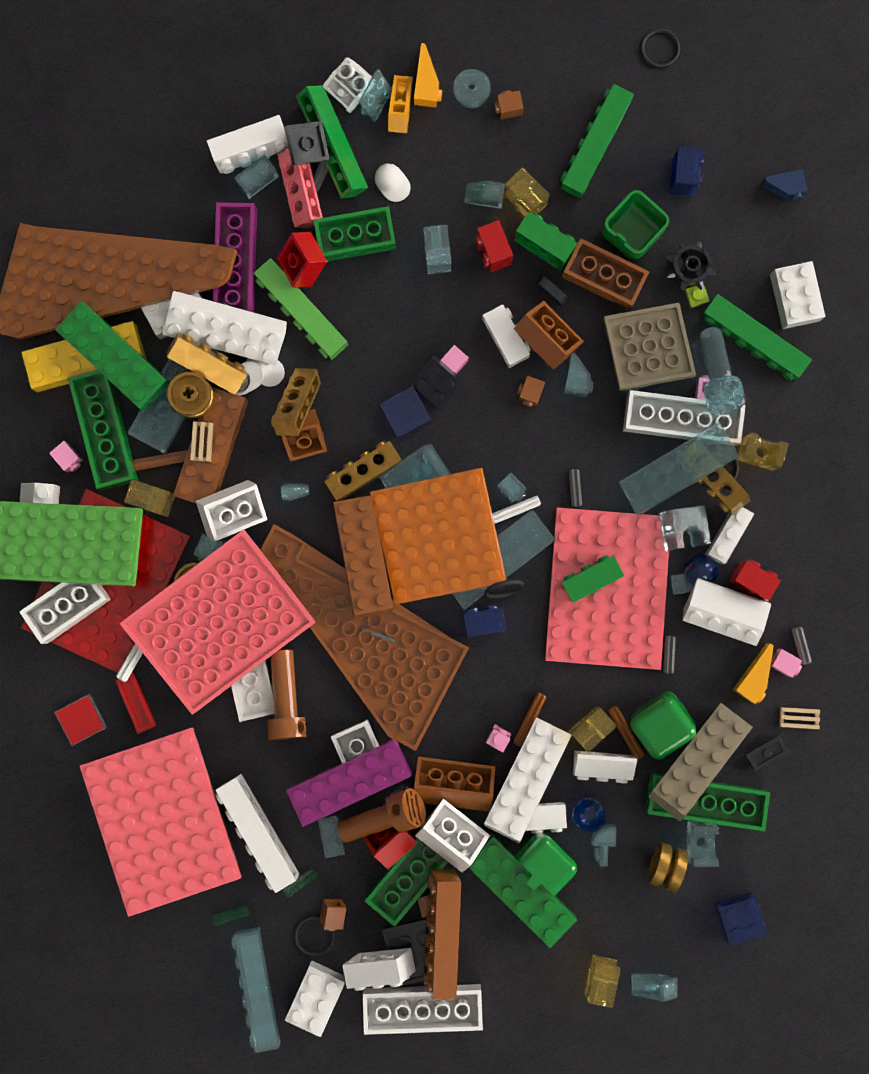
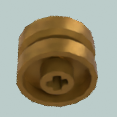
(182, 387)
(668, 867)

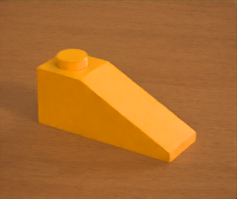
(427, 84)
(400, 104)
(755, 679)

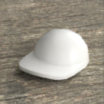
(392, 182)
(272, 373)
(253, 380)

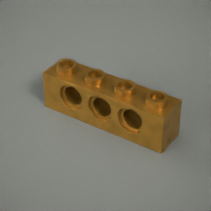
(296, 402)
(341, 491)
(729, 503)

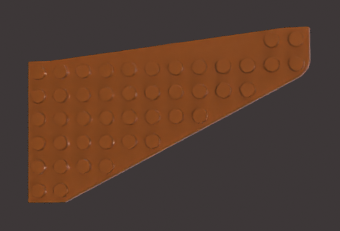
(108, 272)
(395, 680)

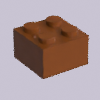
(309, 441)

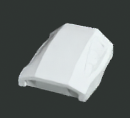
(348, 84)

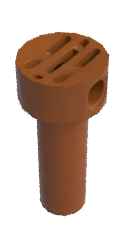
(285, 722)
(402, 811)

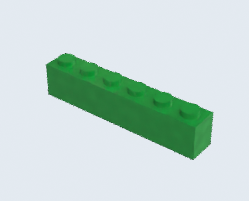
(597, 141)
(342, 162)
(756, 338)

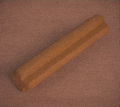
(160, 460)
(529, 719)
(626, 732)

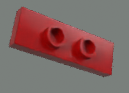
(136, 704)

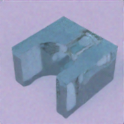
(437, 249)
(688, 519)
(704, 855)

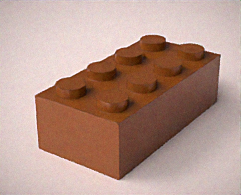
(605, 274)
(456, 782)

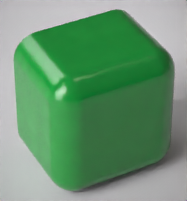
(635, 225)
(663, 725)
(546, 863)

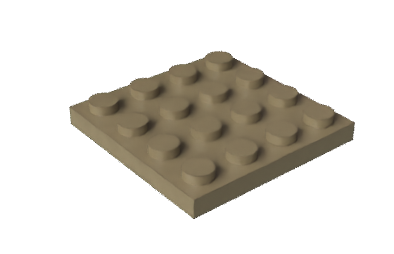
(649, 346)

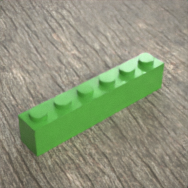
(302, 310)

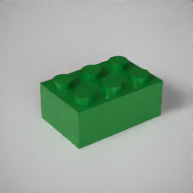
(545, 240)

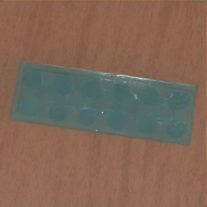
(679, 468)
(517, 546)

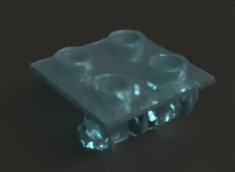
(375, 96)

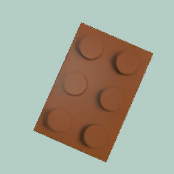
(548, 335)

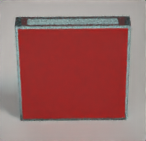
(80, 720)

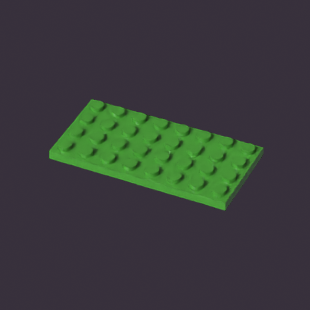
(69, 543)

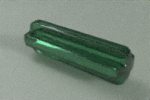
(300, 883)
(230, 915)

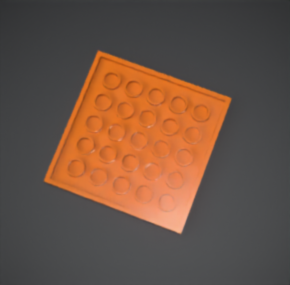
(438, 536)

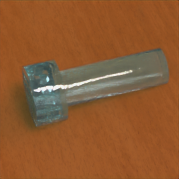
(723, 391)

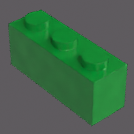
(592, 578)

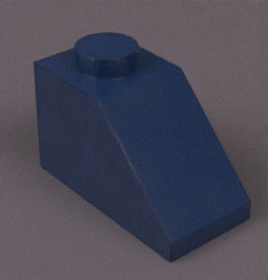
(787, 185)

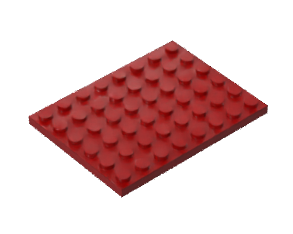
(100, 633)

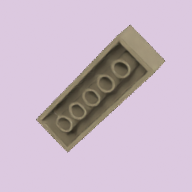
(700, 762)

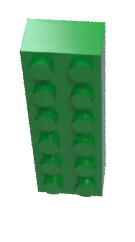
(113, 356)
(102, 430)
(721, 805)
(508, 880)
(404, 882)

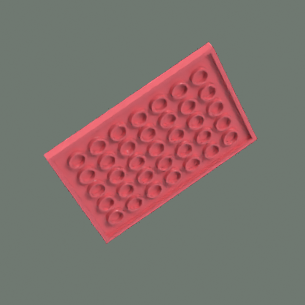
(624, 619)
(217, 622)
(160, 822)

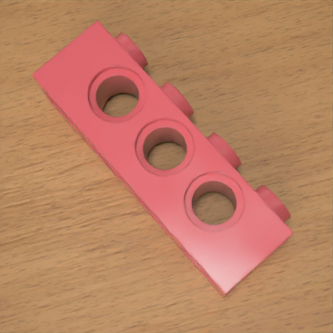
(300, 191)

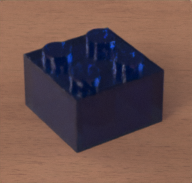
(686, 170)
(484, 622)
(741, 919)

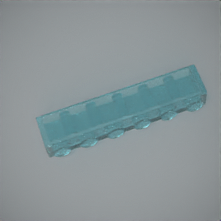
(257, 990)

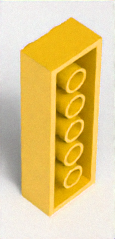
(54, 363)

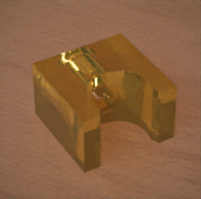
(526, 193)
(773, 452)
(149, 498)
(592, 728)
(602, 981)

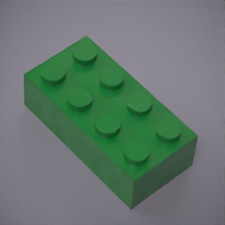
(355, 234)

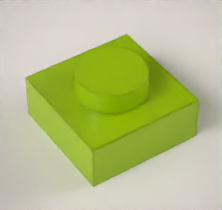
(696, 296)

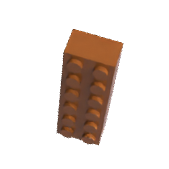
(205, 478)
(362, 556)
(442, 934)

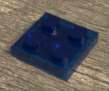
(405, 412)

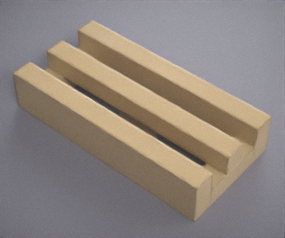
(202, 425)
(816, 719)

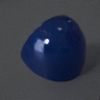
(701, 567)
(589, 815)

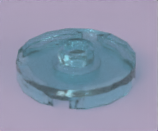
(469, 97)

